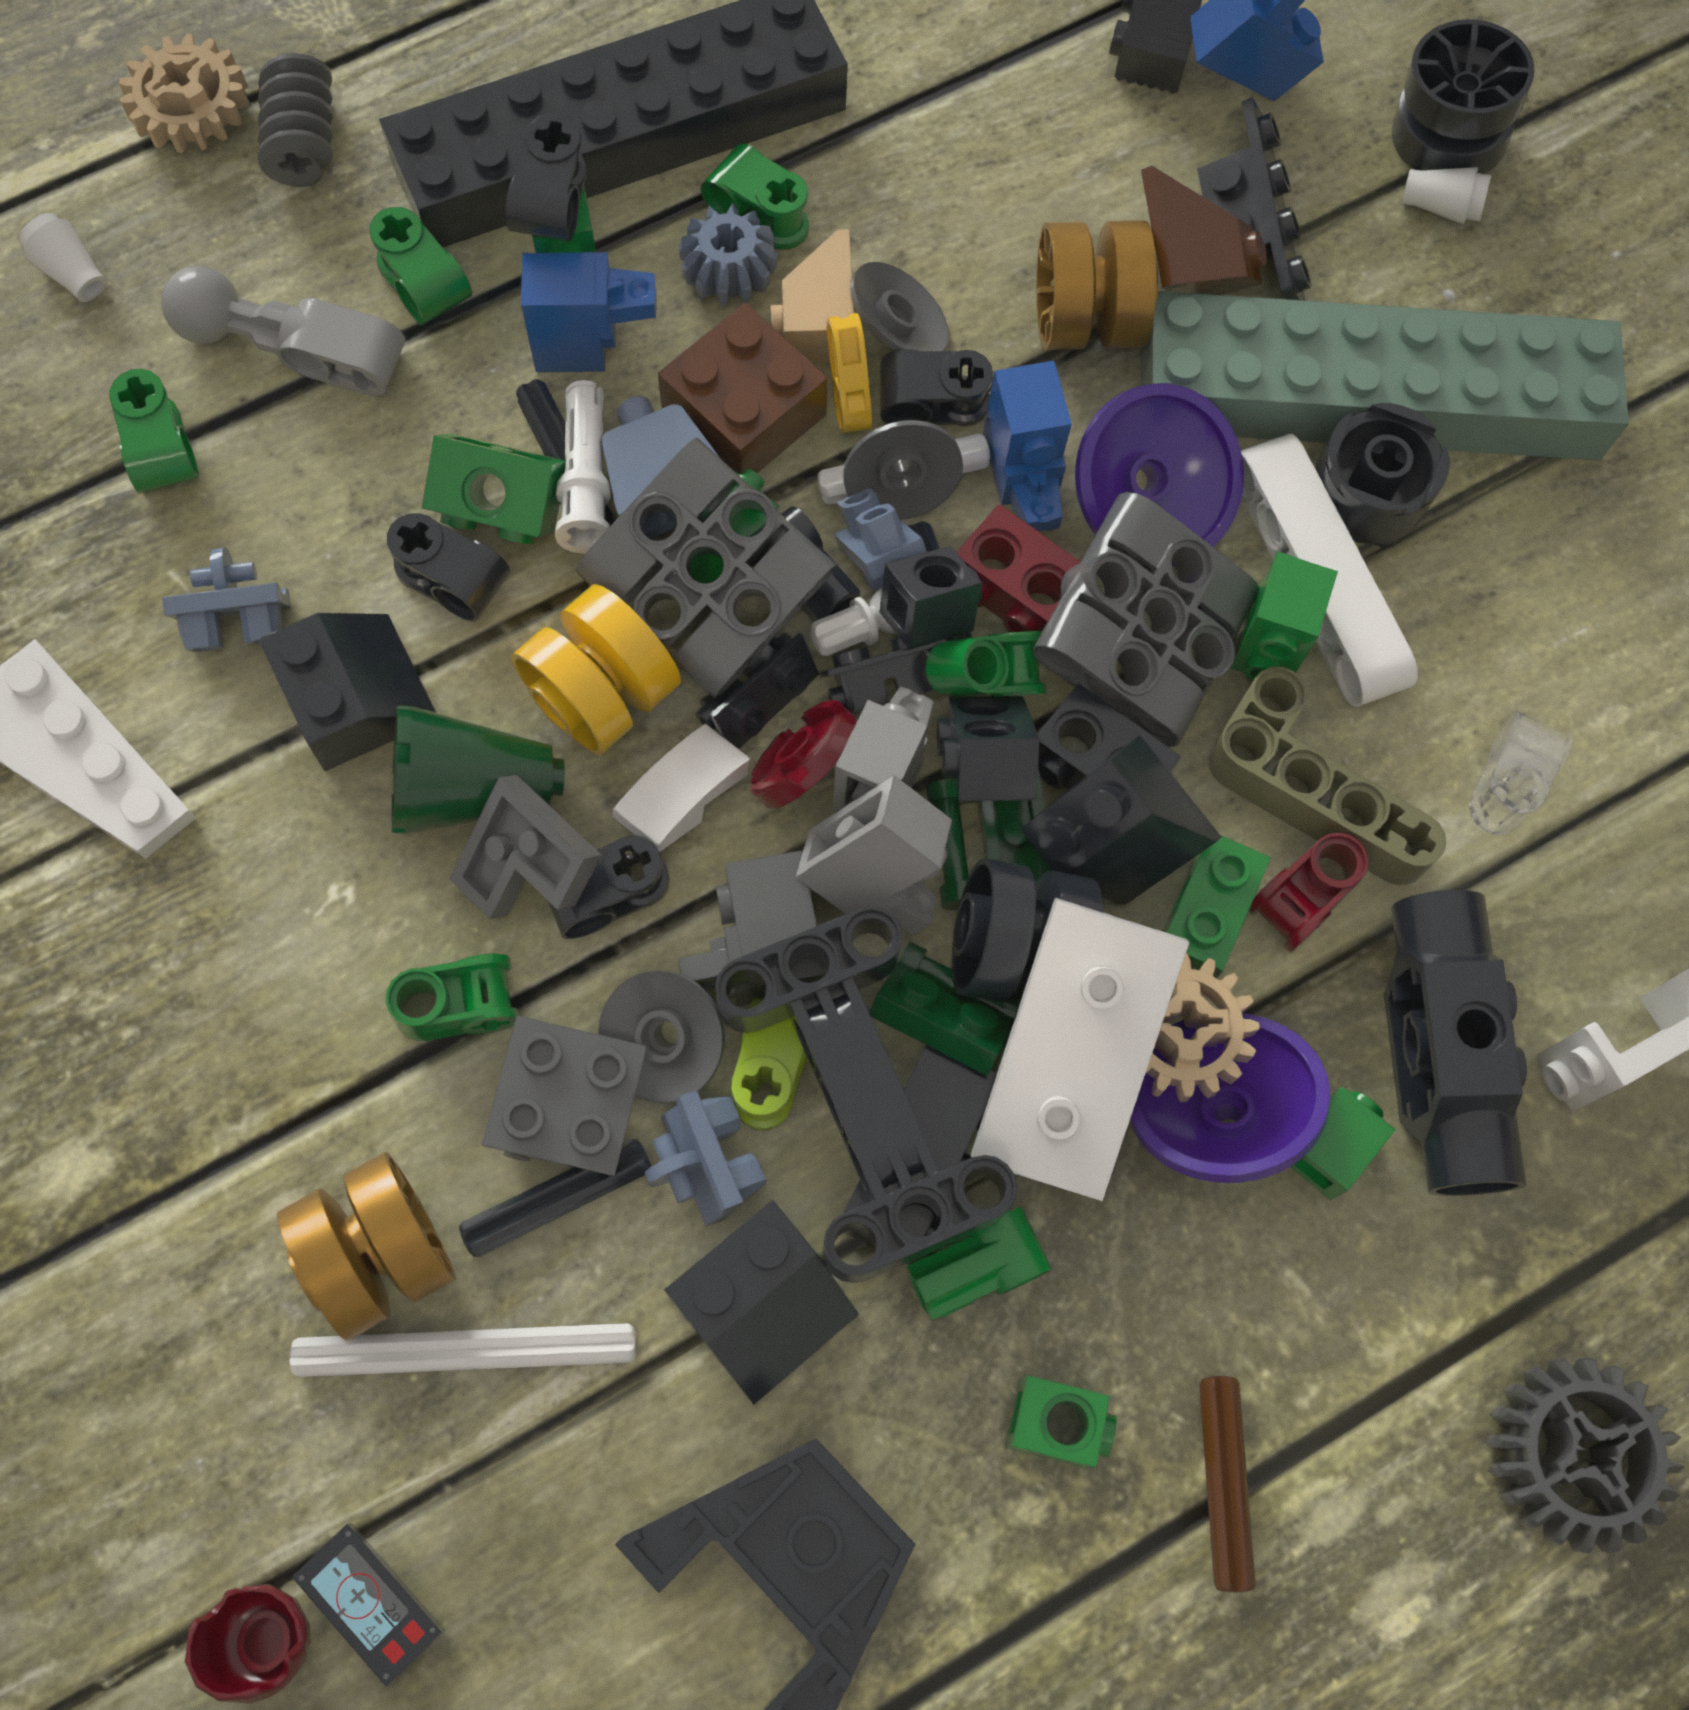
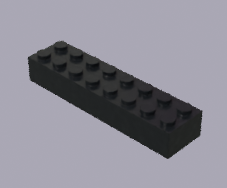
(637, 106)

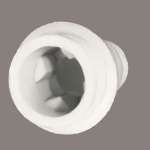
(1450, 193)
(59, 253)

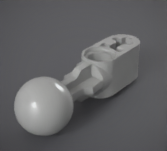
(309, 338)

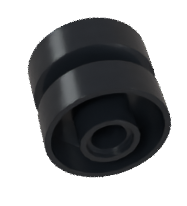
(1462, 96)
(1004, 923)

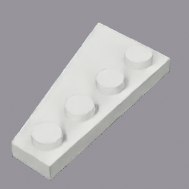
(79, 758)

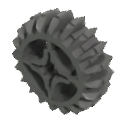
(1635, 1429)

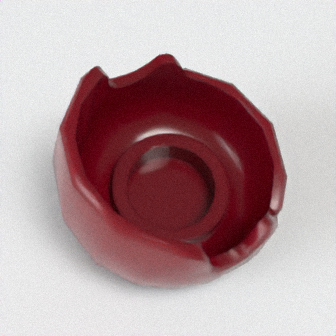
(248, 1644)

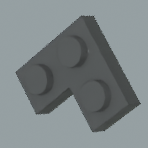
(518, 842)

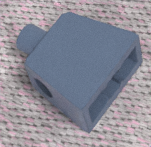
(642, 449)

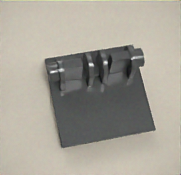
(564, 1096)

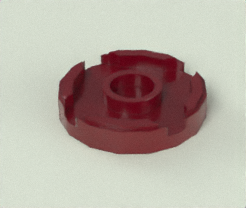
(802, 758)

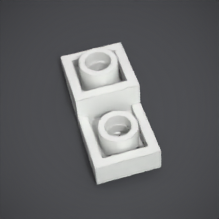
(678, 786)

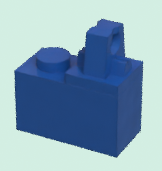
(1258, 43)
(574, 307)
(1027, 441)

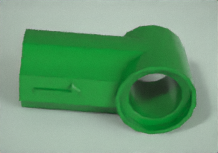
(979, 1265)

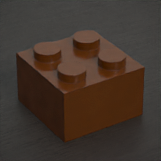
(746, 390)

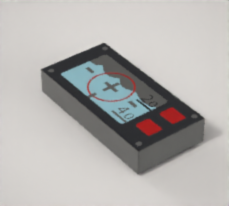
(368, 1604)

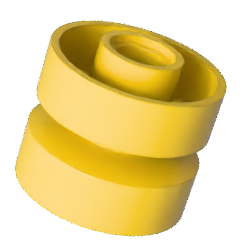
(600, 666)

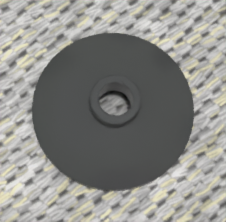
(898, 308)
(906, 465)
(637, 1016)

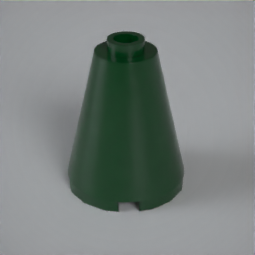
(451, 766)

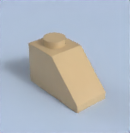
(814, 292)

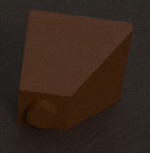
(1198, 242)

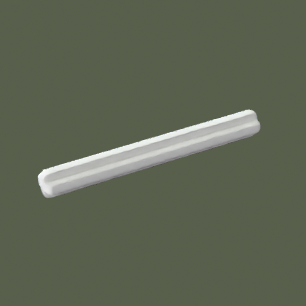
(463, 1350)

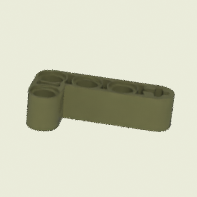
(1328, 782)

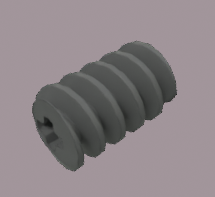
(295, 119)

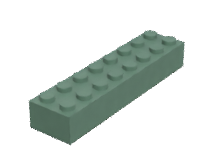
(1475, 375)

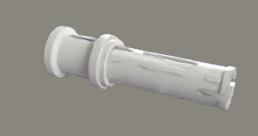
(583, 486)

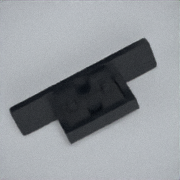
(1252, 189)

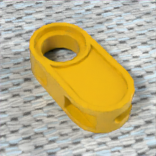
(849, 373)

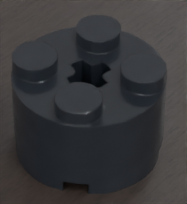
(1383, 472)

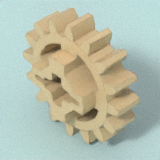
(184, 93)
(1211, 1026)

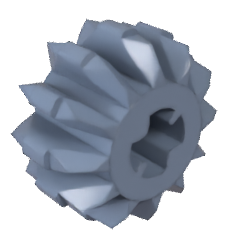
(728, 255)

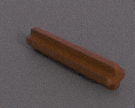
(1227, 1484)

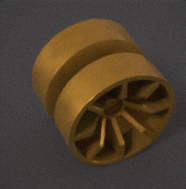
(1112, 284)
(342, 1255)

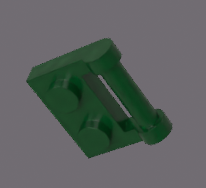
(1000, 836)
(926, 1007)

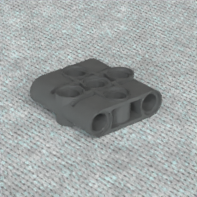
(696, 493)
(1195, 610)

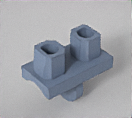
(874, 536)
(200, 612)
(695, 1160)

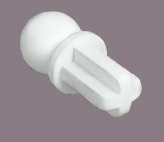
(850, 626)

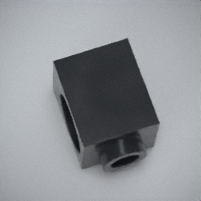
(930, 597)

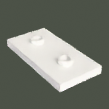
(1079, 1048)

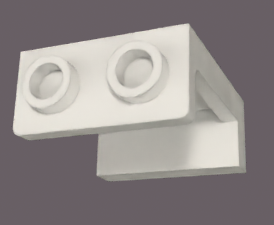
(1589, 1066)

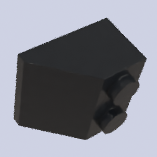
(344, 681)
(1122, 825)
(762, 1301)

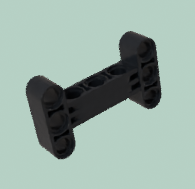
(862, 1090)

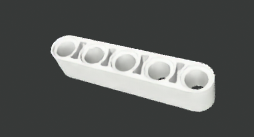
(1300, 520)

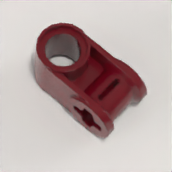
(1303, 895)

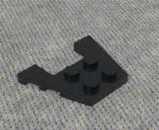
(810, 1547)

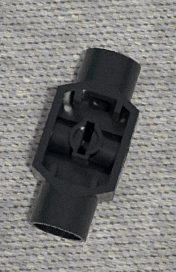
(1455, 1044)

